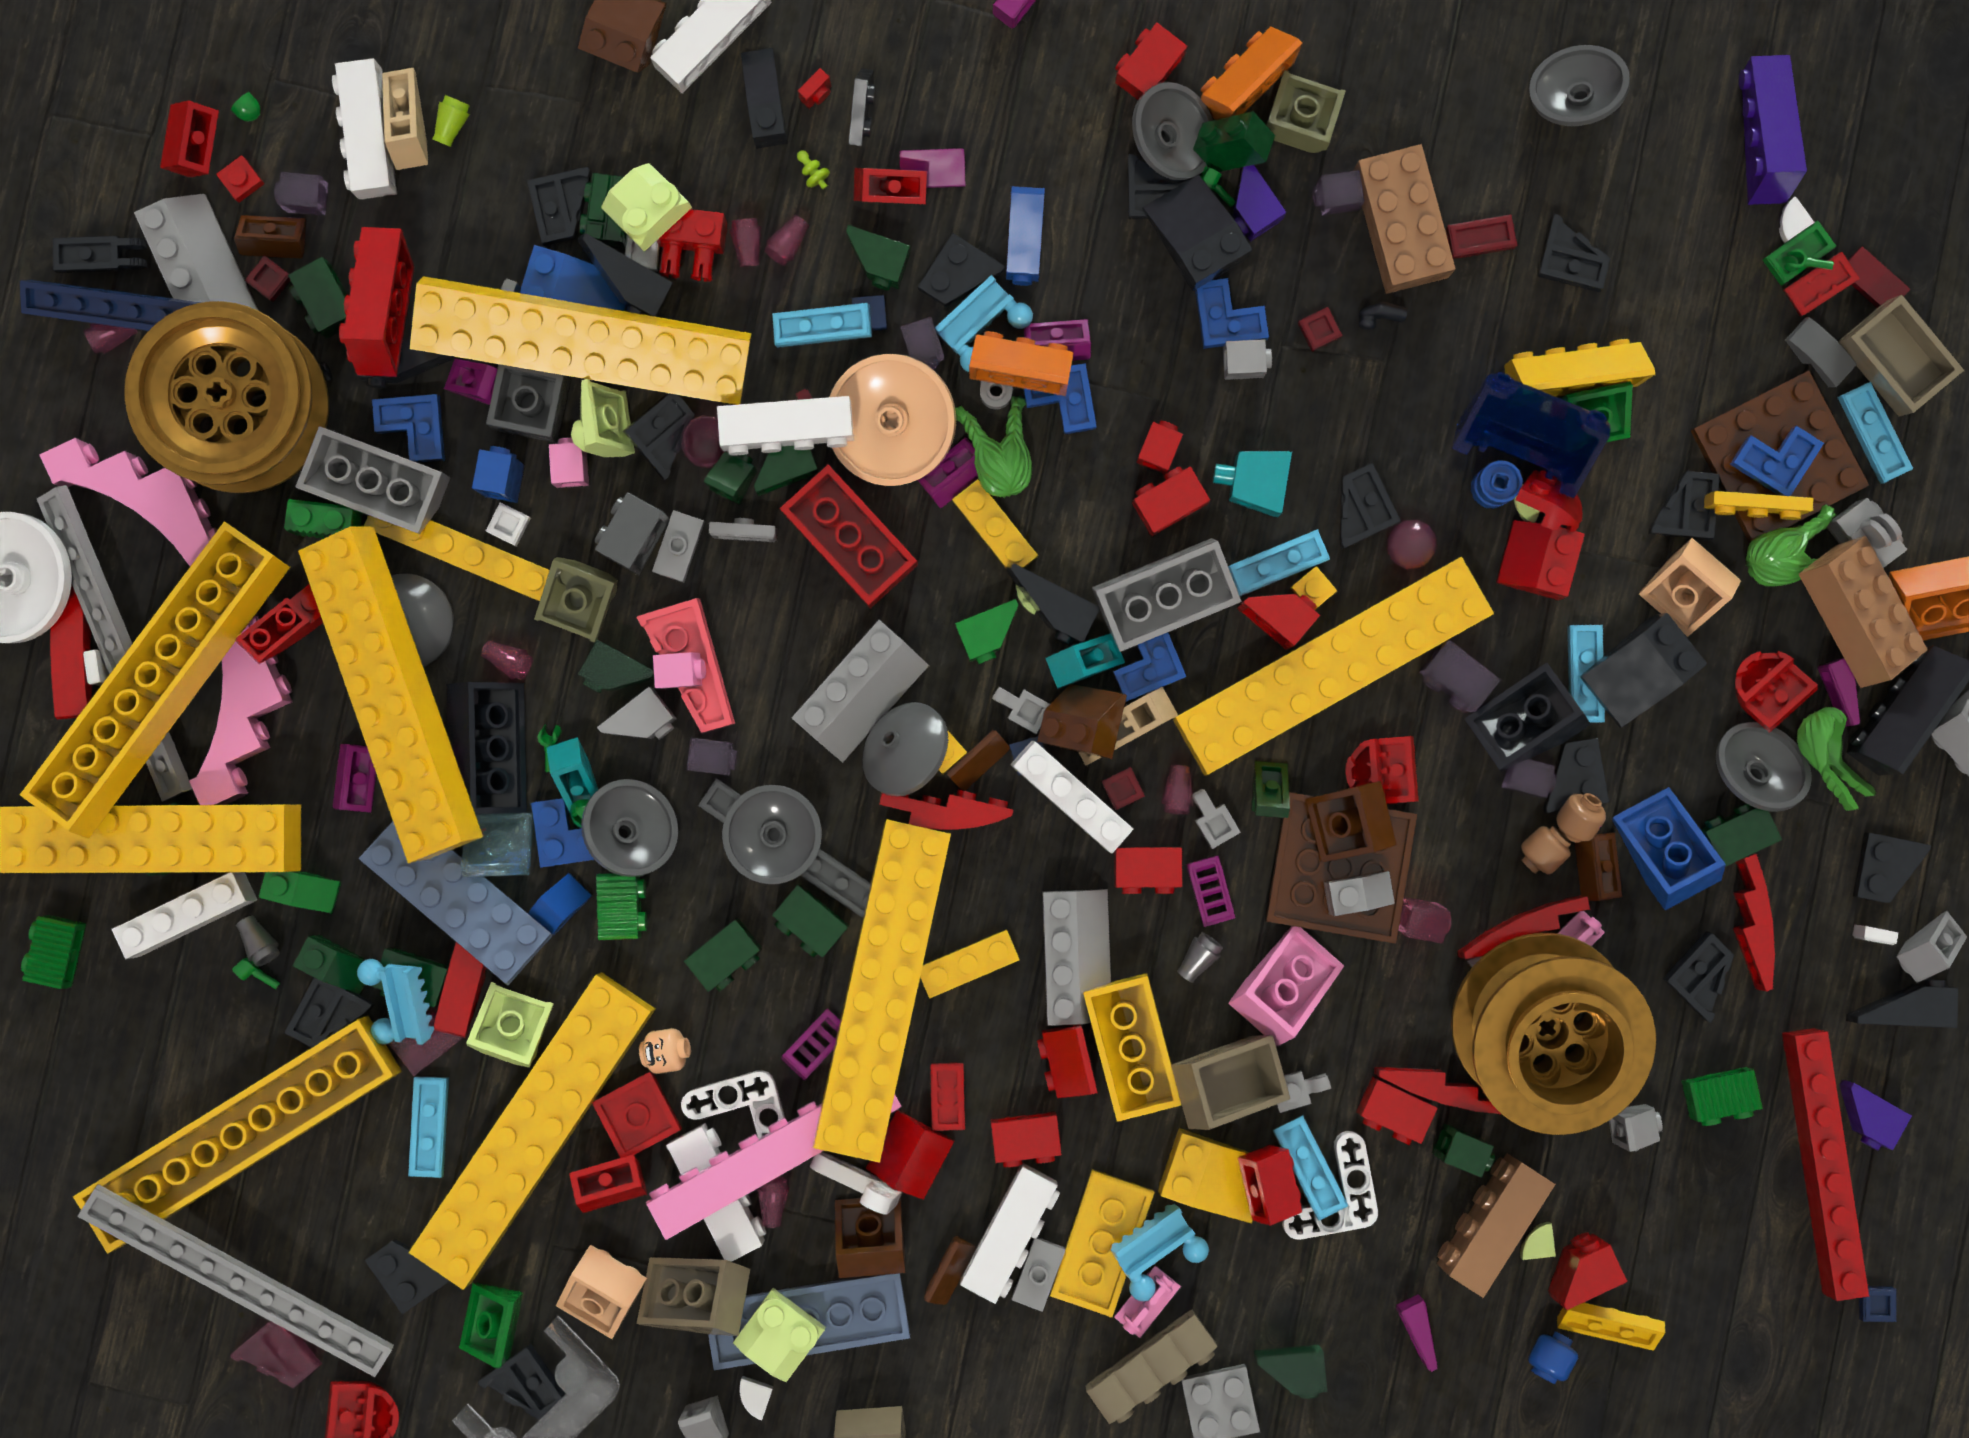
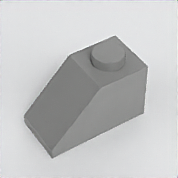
(641, 717)
(1359, 893)
(1932, 948)
(1636, 1127)
(703, 1420)

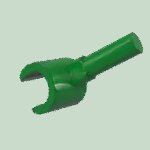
(1211, 179)
(1806, 261)
(547, 740)
(246, 968)

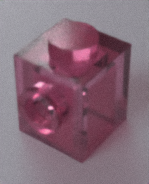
(1424, 920)

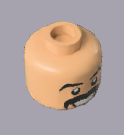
(664, 1051)

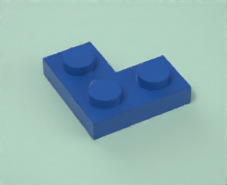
(1222, 323)
(1075, 407)
(418, 417)
(1782, 468)
(1156, 670)
(553, 835)

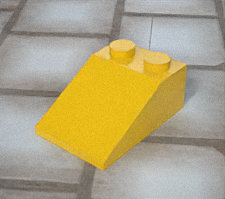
(1205, 1176)

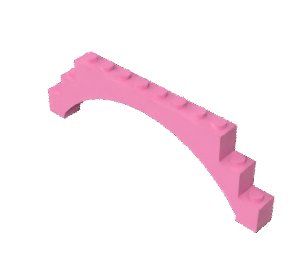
(179, 514)

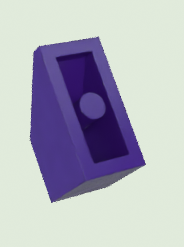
(1255, 204)
(1873, 1117)

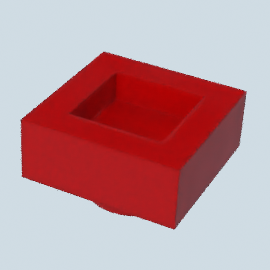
(815, 89)
(240, 178)

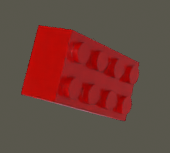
(377, 301)
(849, 536)

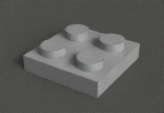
(1220, 1403)

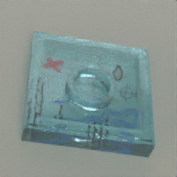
(502, 849)

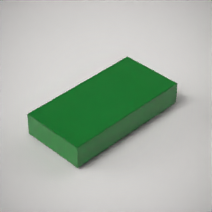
(1812, 241)

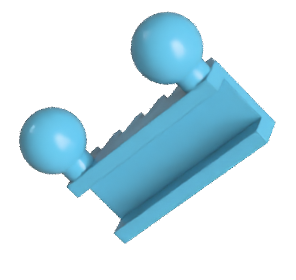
(976, 314)
(403, 1002)
(1153, 1243)

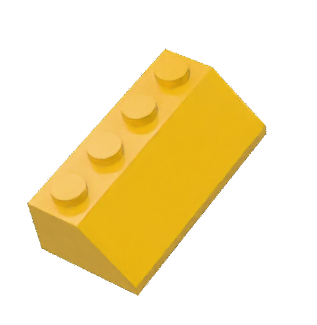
(1582, 370)
(1132, 1047)

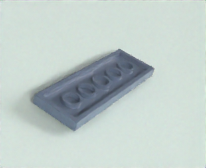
(463, 907)
(852, 1309)

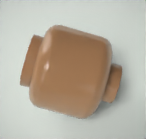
(1581, 817)
(1545, 850)

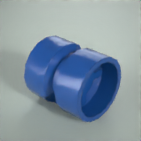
(1496, 484)

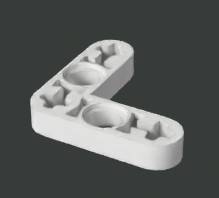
(756, 1101)
(876, 1193)
(1347, 1220)

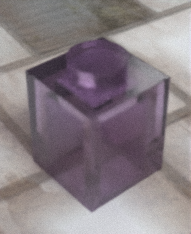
(301, 193)
(1339, 193)
(923, 342)
(711, 756)
(1531, 778)

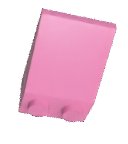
(1286, 985)

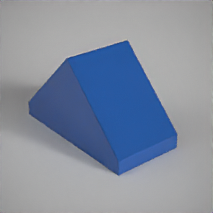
(559, 904)

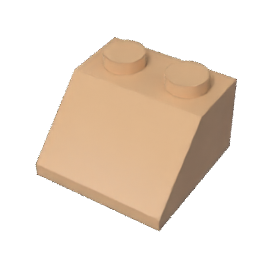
(1690, 587)
(601, 1291)

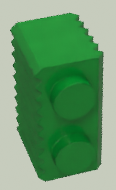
(319, 519)
(620, 906)
(53, 951)
(1722, 1095)

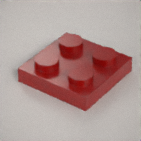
(637, 1115)

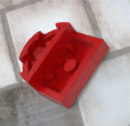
(1545, 497)
(1771, 687)
(1386, 761)
(360, 1411)

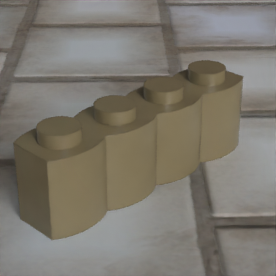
(1150, 1367)

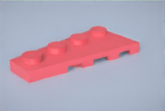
(685, 630)

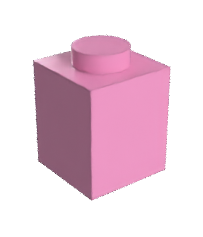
(568, 464)
(678, 670)

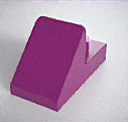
(472, 380)

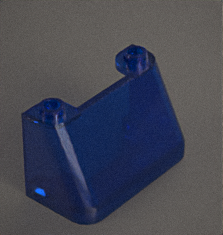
(1534, 429)

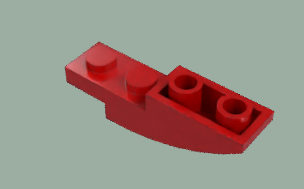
(281, 626)
(960, 813)

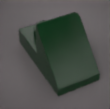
(1270, 790)

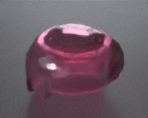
(701, 441)
(1411, 544)

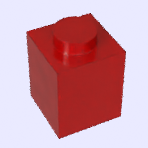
(1160, 446)

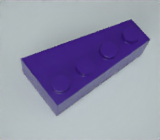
(1771, 130)

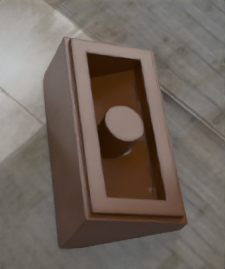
(271, 236)
(978, 760)
(1599, 867)
(949, 1271)

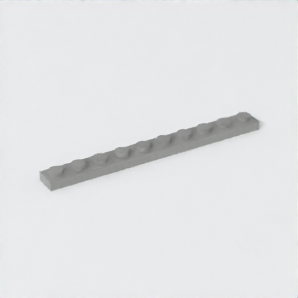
(106, 622)
(235, 1280)

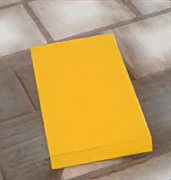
(1088, 1270)

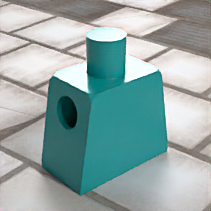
(1257, 480)

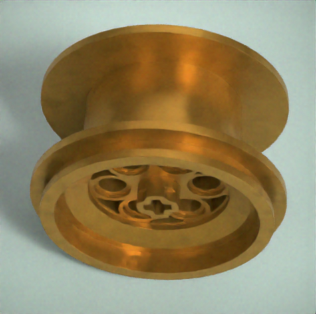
(174, 364)
(1501, 1033)

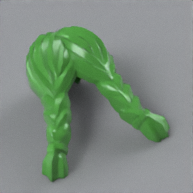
(1004, 466)
(1780, 555)
(1821, 744)

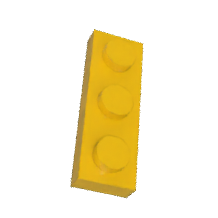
(1758, 504)
(994, 526)
(968, 963)
(1612, 1325)

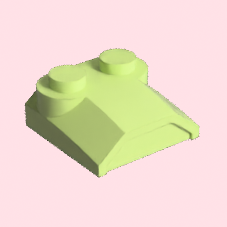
(645, 205)
(602, 421)
(509, 1026)
(779, 1335)

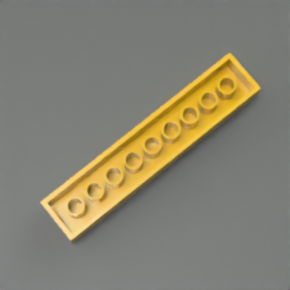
(579, 340)
(1333, 666)
(154, 681)
(390, 693)
(156, 840)
(881, 991)
(250, 1125)
(532, 1130)

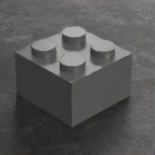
(528, 403)
(631, 533)

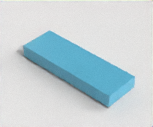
(822, 325)
(1875, 433)
(1278, 562)
(1584, 650)
(428, 1126)
(1311, 1168)

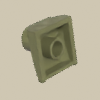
(1304, 113)
(576, 597)

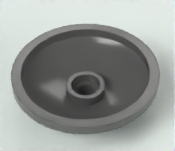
(1579, 85)
(1177, 116)
(427, 615)
(905, 749)
(1763, 767)
(645, 818)
(748, 827)

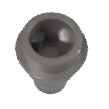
(258, 943)
(1200, 956)

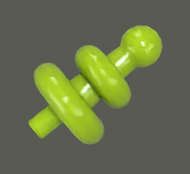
(811, 168)

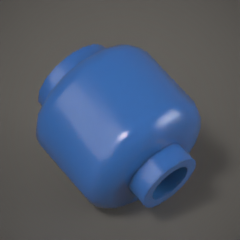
(1553, 1357)

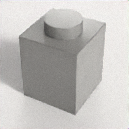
(1246, 359)

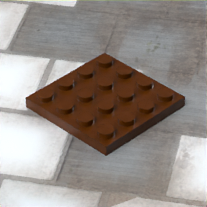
(1769, 419)
(1298, 878)

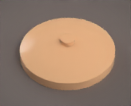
(899, 419)

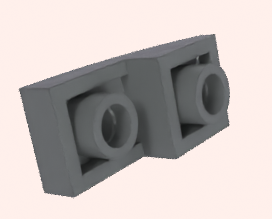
(1821, 350)

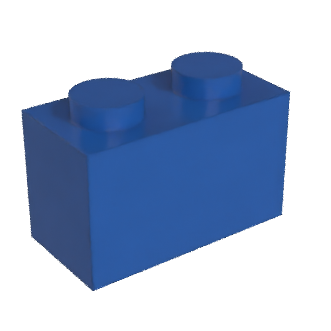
(498, 474)

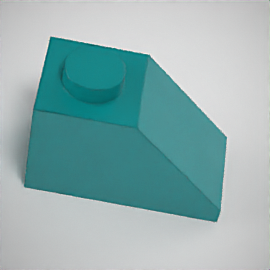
(1084, 660)
(571, 771)

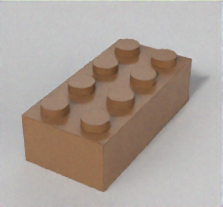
(1404, 219)
(1863, 612)
(1494, 1224)

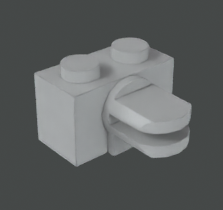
(1868, 519)

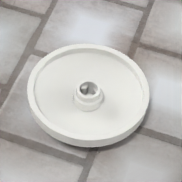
(32, 577)

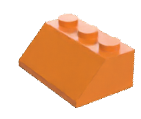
(1251, 73)
(1021, 363)
(1935, 596)

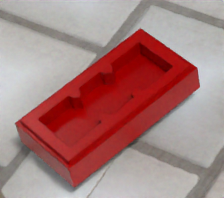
(1821, 284)
(947, 1096)

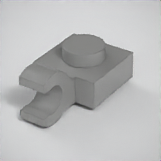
(1026, 709)
(1216, 822)
(1300, 1089)

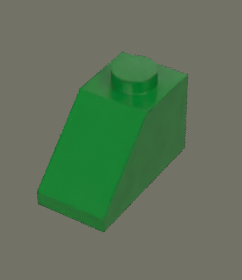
(986, 631)
(301, 890)

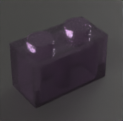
(1459, 677)

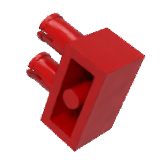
(695, 232)

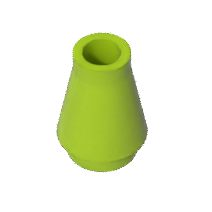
(450, 119)

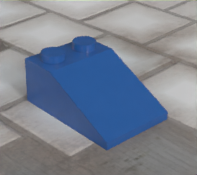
(567, 279)
(1669, 848)

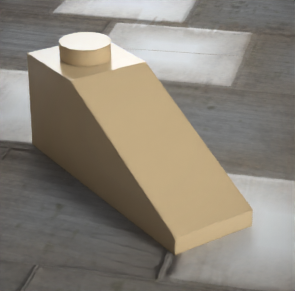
(403, 119)
(1140, 718)

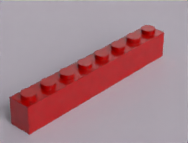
(1825, 1164)

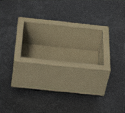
(1901, 356)
(1230, 1082)

